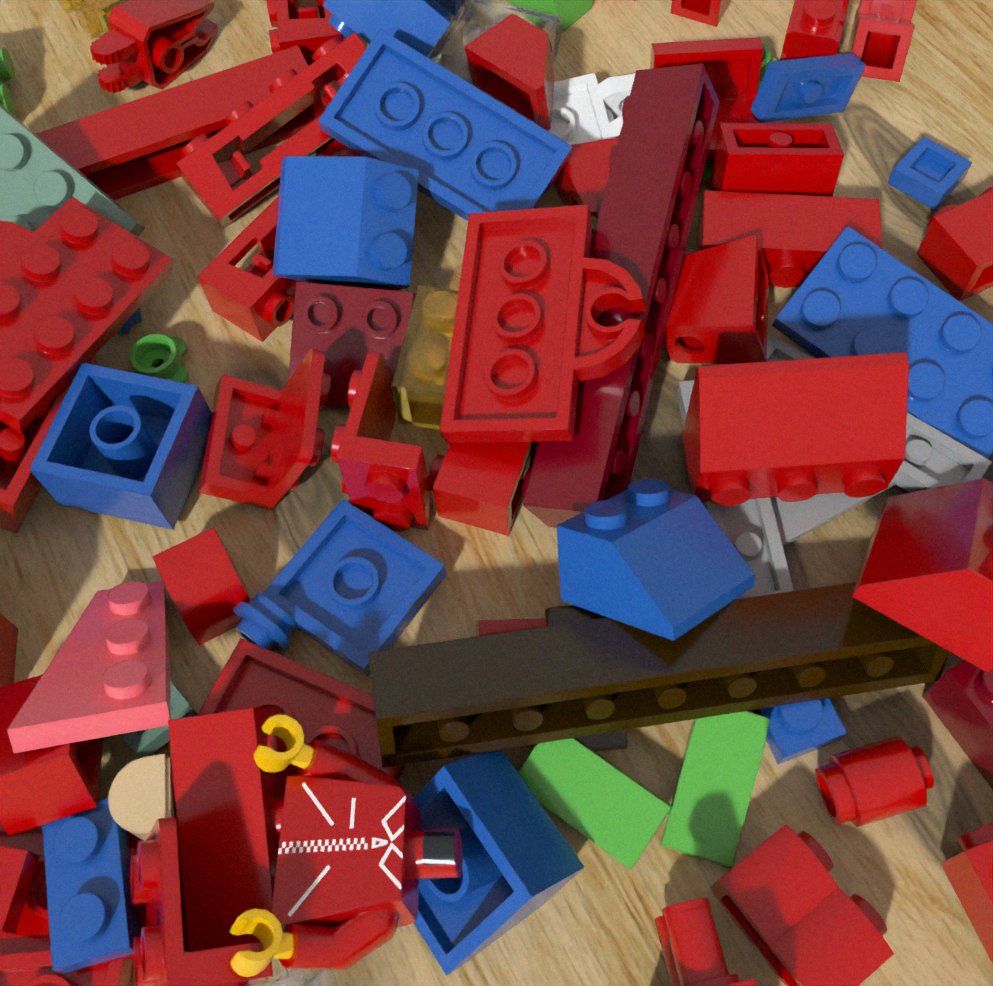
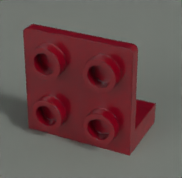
(347, 326)

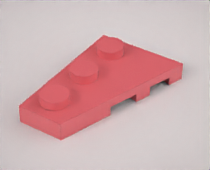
(105, 675)

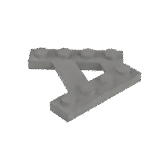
(768, 524)

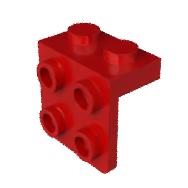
(732, 69)
(264, 435)
(377, 474)
(160, 949)

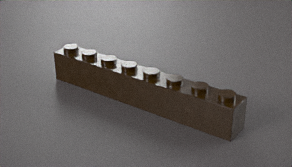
(617, 677)

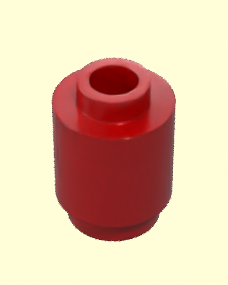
(874, 782)

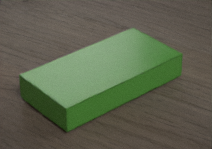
(595, 797)

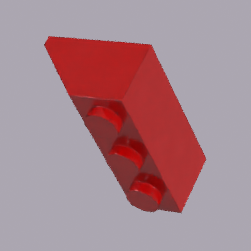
(796, 428)
(935, 567)

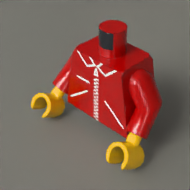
(343, 859)

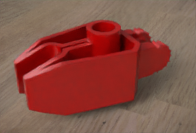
(152, 42)

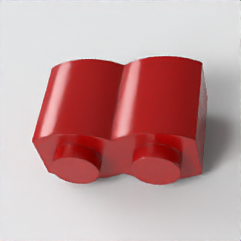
(801, 916)

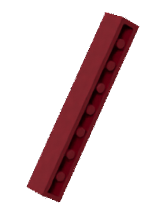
(644, 230)

